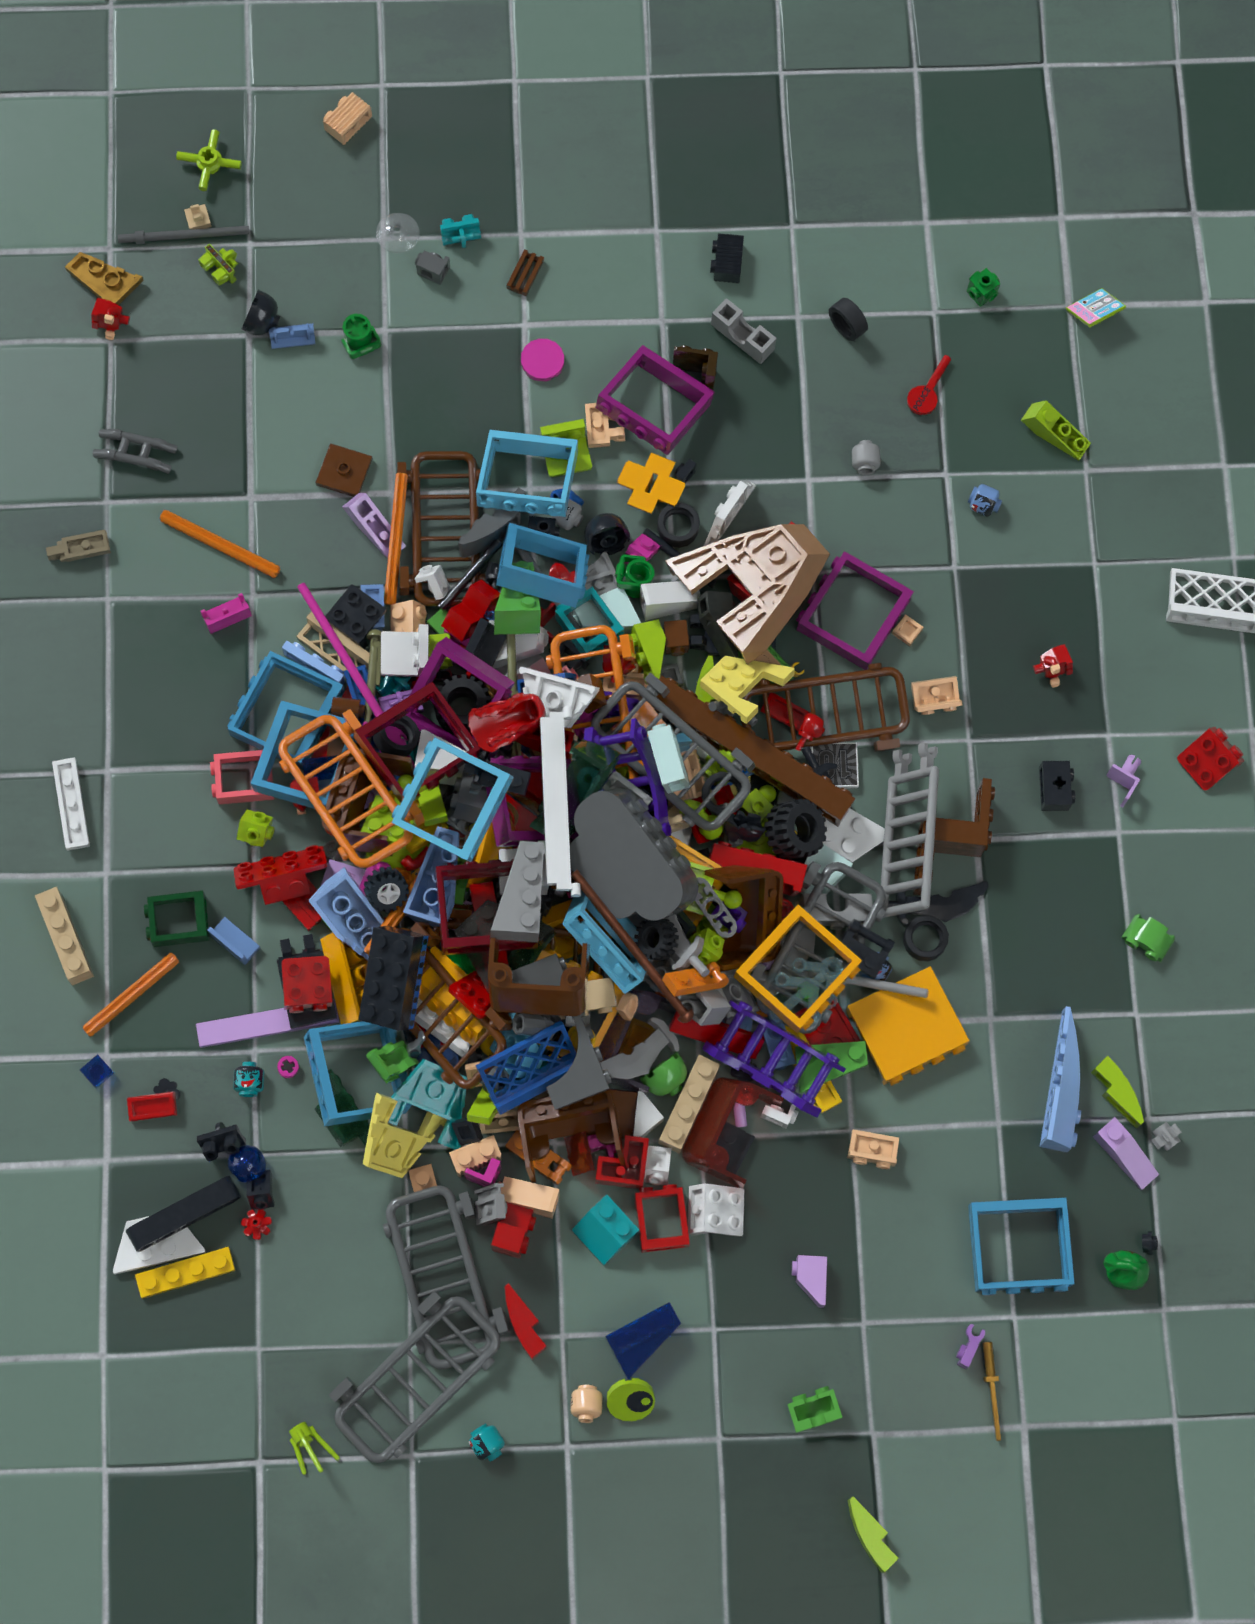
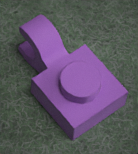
(966, 1353)

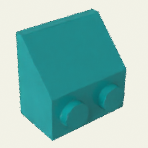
(605, 1230)

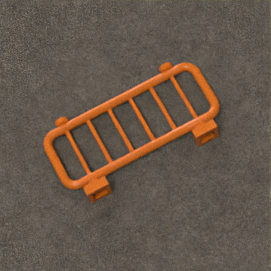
(623, 648)
(344, 731)

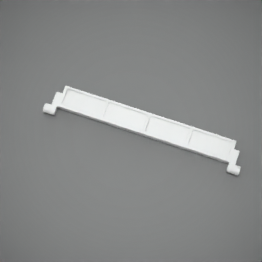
(555, 801)

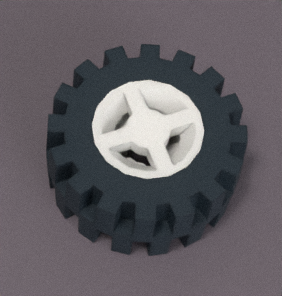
(392, 895)

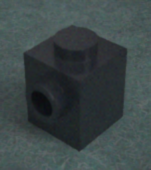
(544, 525)

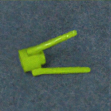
(301, 1437)

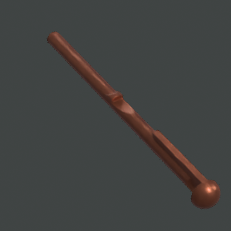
(685, 1015)

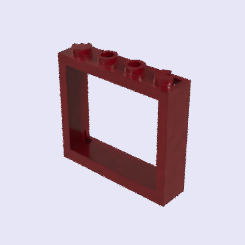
(399, 710)
(471, 870)

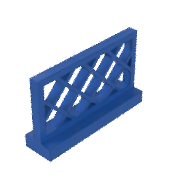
(536, 1079)

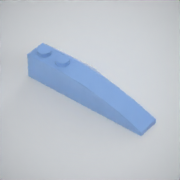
(347, 911)
(1064, 1089)

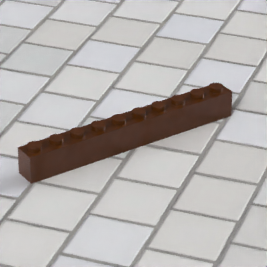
(771, 764)

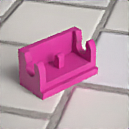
(226, 614)

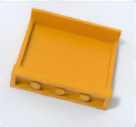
(907, 1029)

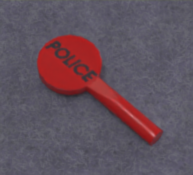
(923, 399)

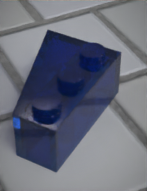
(640, 1339)

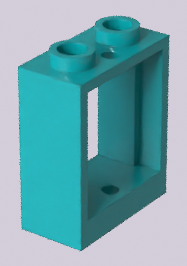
(599, 641)

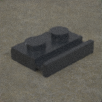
(736, 1143)

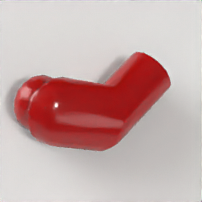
(411, 864)

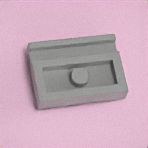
(490, 1204)

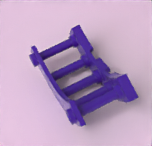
(645, 753)
(765, 1075)

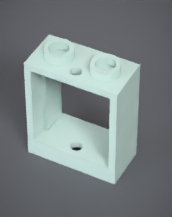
(668, 758)

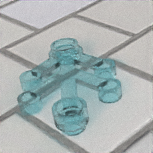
(809, 986)

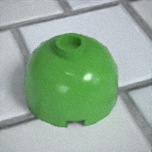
(666, 1076)

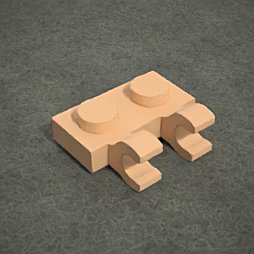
(598, 428)

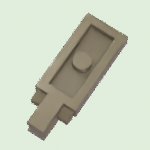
(80, 546)

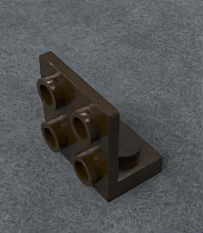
(699, 361)

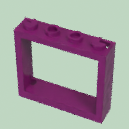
(671, 376)
(837, 645)
(471, 663)
(501, 822)

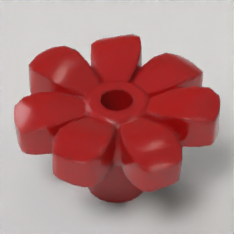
(260, 1227)

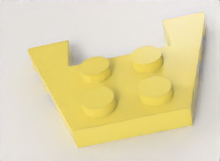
(733, 679)
(393, 1147)

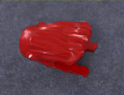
(505, 720)

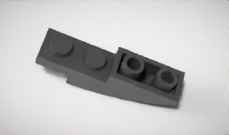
(487, 530)

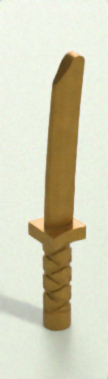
(990, 1372)

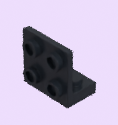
(355, 614)

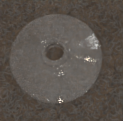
(400, 240)

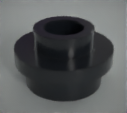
(1149, 1243)

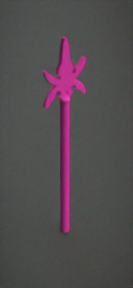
(392, 732)

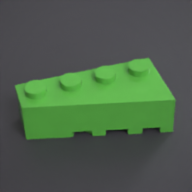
(516, 610)

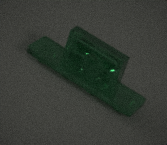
(345, 1102)

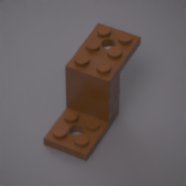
(961, 836)

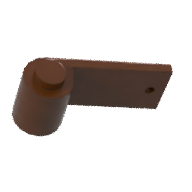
(339, 706)

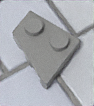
(601, 575)

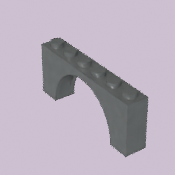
(585, 1075)

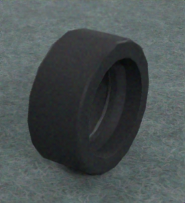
(848, 319)
(678, 541)
(411, 731)
(707, 786)
(939, 927)

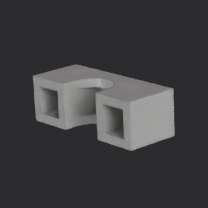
(730, 322)
(851, 910)

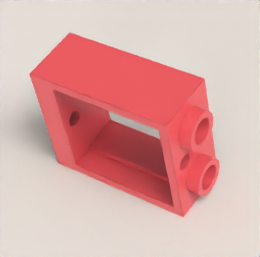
(235, 796)

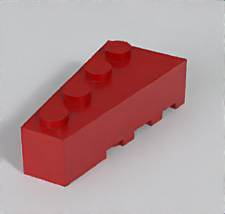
(792, 871)

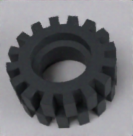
(666, 939)

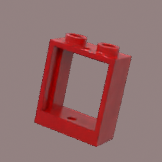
(662, 1243)

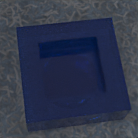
(96, 1071)

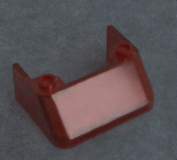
(701, 1145)

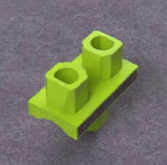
(224, 270)

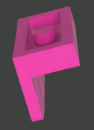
(490, 1176)

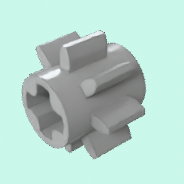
(1166, 1136)

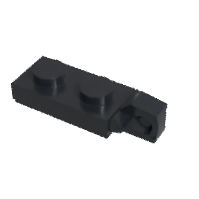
(518, 785)

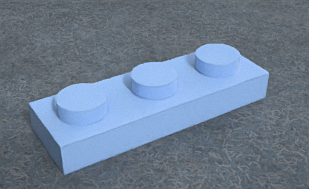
(313, 662)

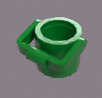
(359, 336)
(636, 573)

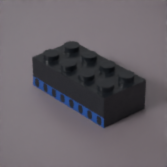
(393, 977)

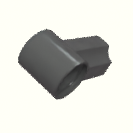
(531, 1023)

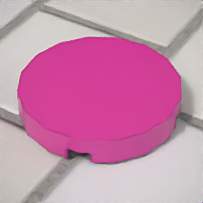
(542, 359)

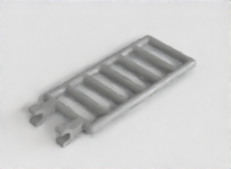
(901, 776)

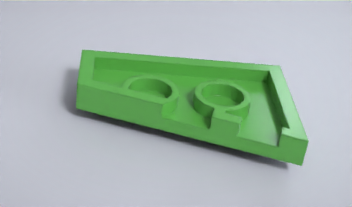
(851, 1056)

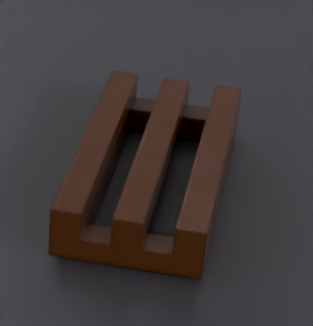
(532, 257)

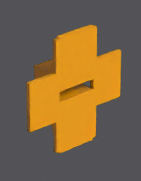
(640, 479)

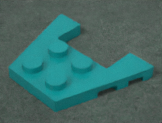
(431, 1093)

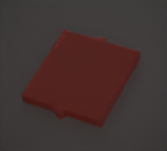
(579, 1153)

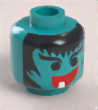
(248, 1079)
(486, 1442)

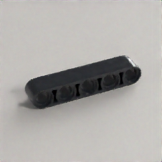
(183, 1214)

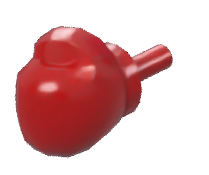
(810, 728)

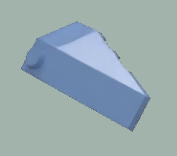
(423, 902)

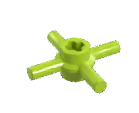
(205, 154)

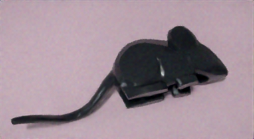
(745, 827)

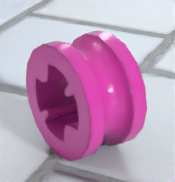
(290, 1059)

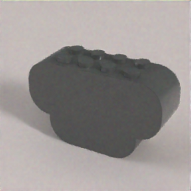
(630, 857)

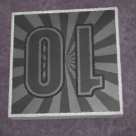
(846, 759)

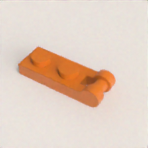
(690, 980)
(543, 1164)

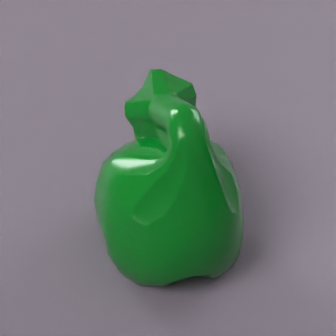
(1126, 1269)

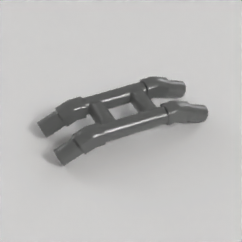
(142, 459)

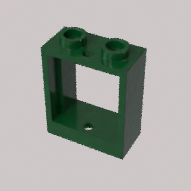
(178, 938)

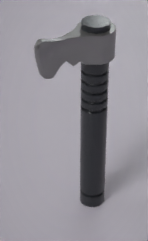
(413, 1045)

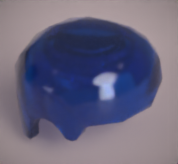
(247, 1164)

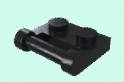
(871, 960)

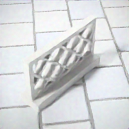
(1212, 615)

